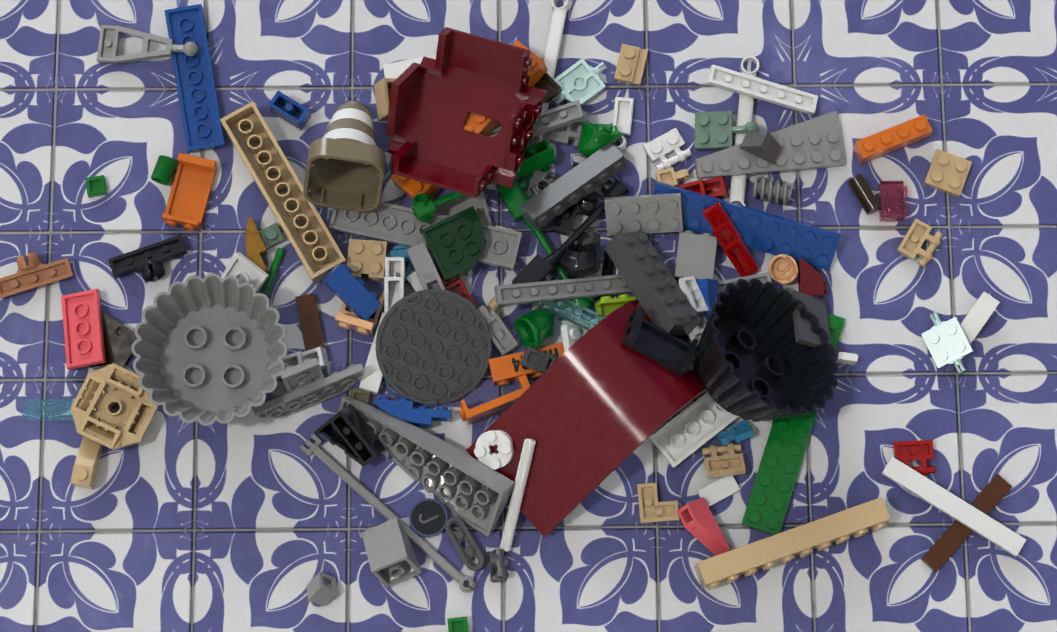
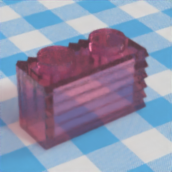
(892, 201)

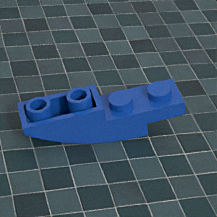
(418, 417)

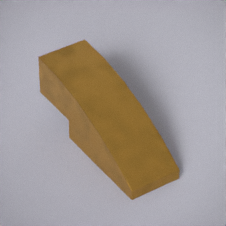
(254, 245)

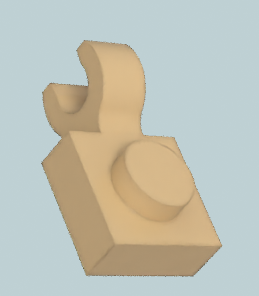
(670, 177)

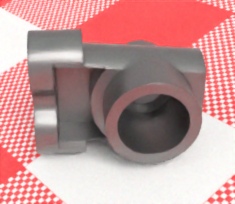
(543, 183)
(497, 562)

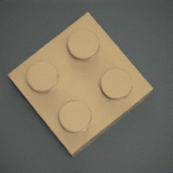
(947, 173)

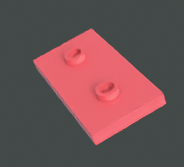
(83, 329)

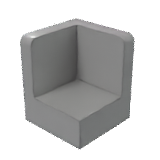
(321, 589)

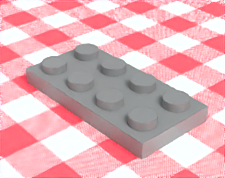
(644, 213)

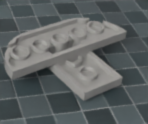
(308, 388)

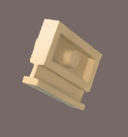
(630, 64)

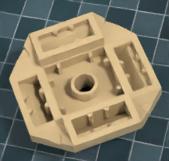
(94, 403)

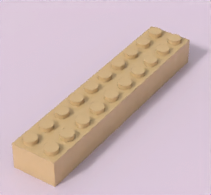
(282, 191)
(793, 542)

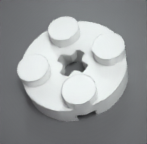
(492, 438)

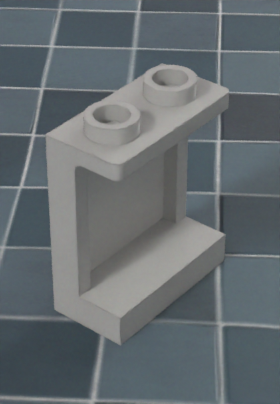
(695, 255)

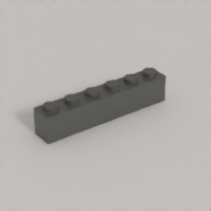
(573, 186)

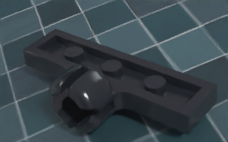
(564, 222)
(148, 259)

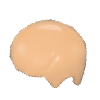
(783, 268)

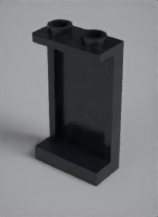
(658, 344)

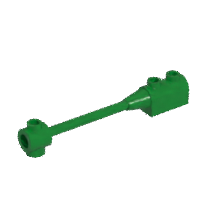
(536, 157)
(515, 197)

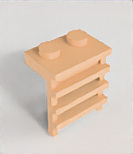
(350, 320)

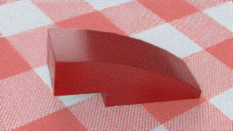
(713, 187)

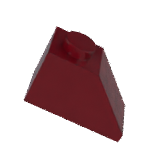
(810, 280)

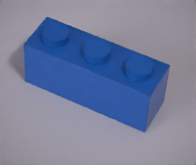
(352, 291)

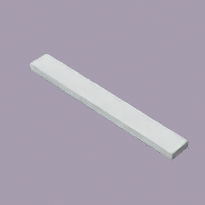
(953, 506)

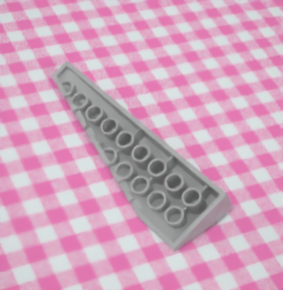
(457, 479)

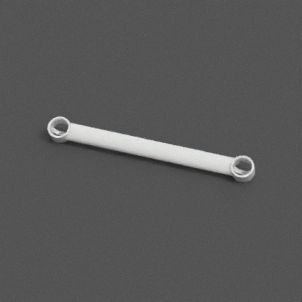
(553, 45)
(745, 114)

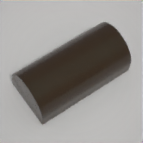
(863, 194)

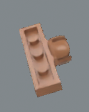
(34, 274)

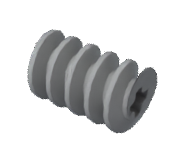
(772, 190)

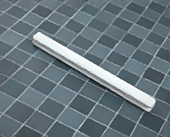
(517, 494)

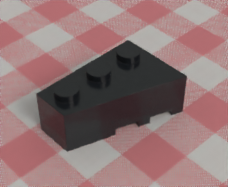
(352, 435)

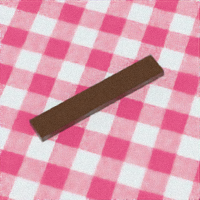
(957, 532)

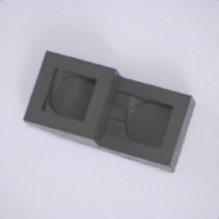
(537, 360)

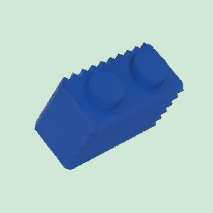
(289, 110)

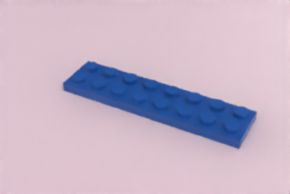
(195, 80)

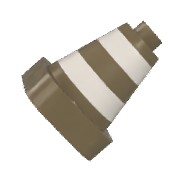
(346, 164)

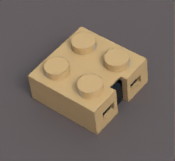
(367, 259)

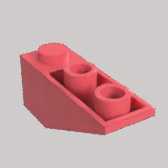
(703, 526)

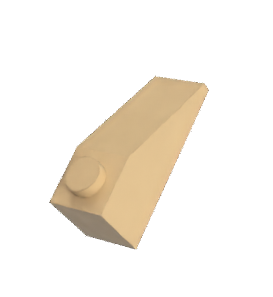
(86, 464)

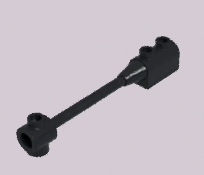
(543, 269)

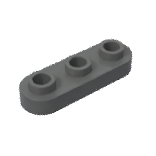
(458, 537)

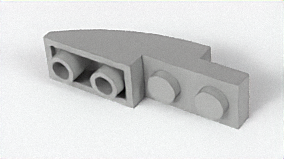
(424, 267)

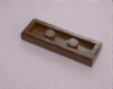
(309, 321)

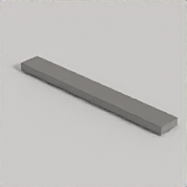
(561, 290)

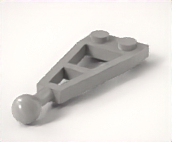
(109, 46)

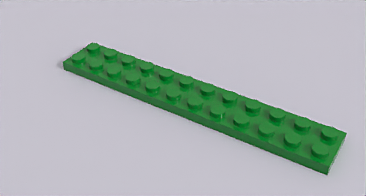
(782, 462)

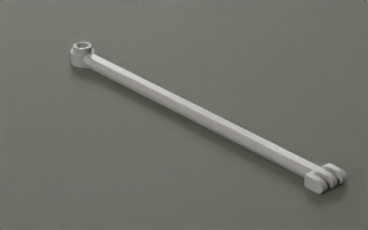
(314, 448)

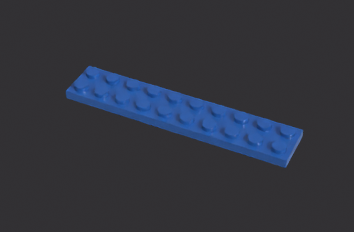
(760, 229)

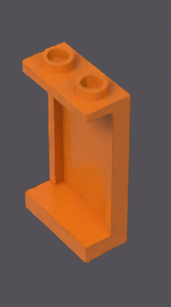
(190, 192)
(494, 406)

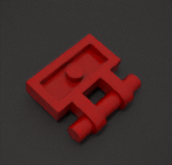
(915, 451)

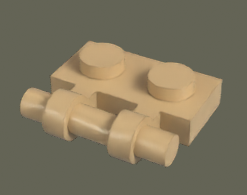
(915, 238)
(723, 465)

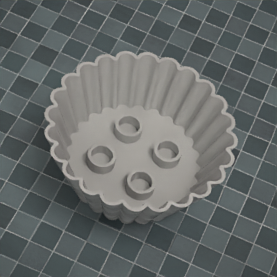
(209, 349)

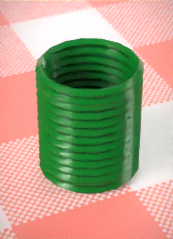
(164, 170)

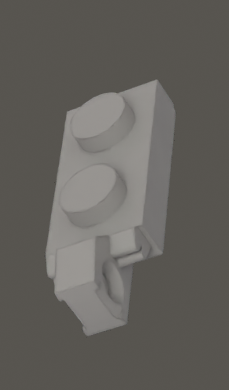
(498, 331)

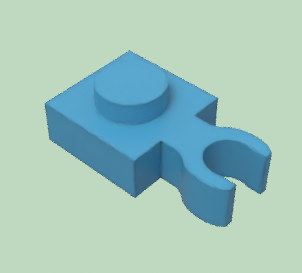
(737, 432)

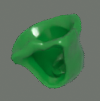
(595, 137)
(535, 327)

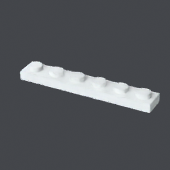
(762, 89)

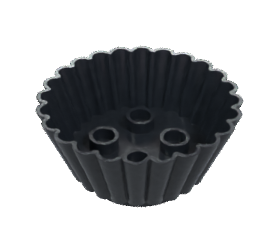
(753, 358)

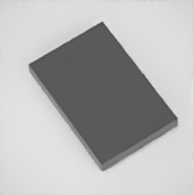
(802, 326)

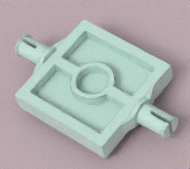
(580, 83)
(947, 342)

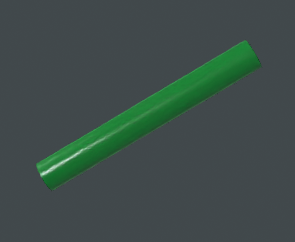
(273, 271)

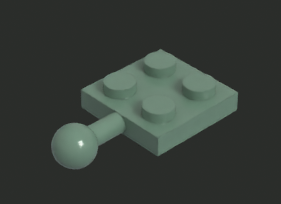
(716, 130)

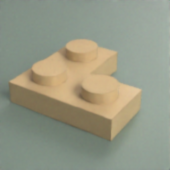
(650, 509)

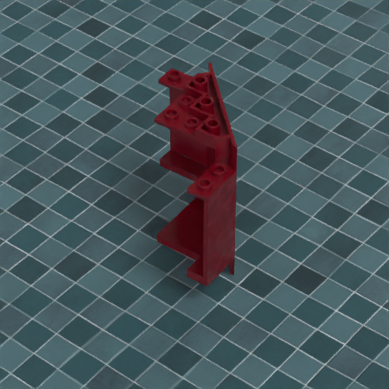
(433, 103)

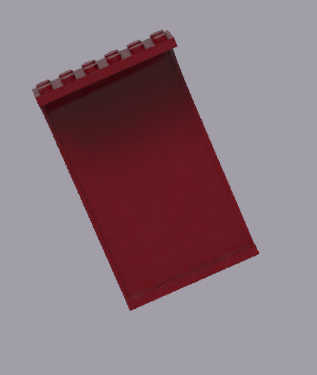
(588, 417)

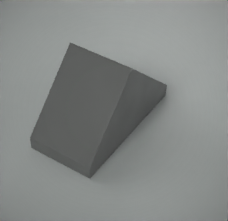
(761, 145)

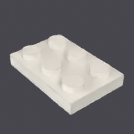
(245, 271)

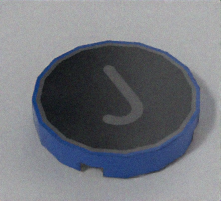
(428, 518)

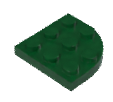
(456, 242)

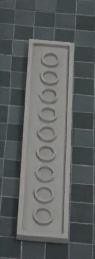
(400, 227)

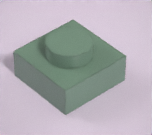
(272, 235)

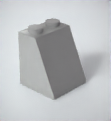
(390, 553)

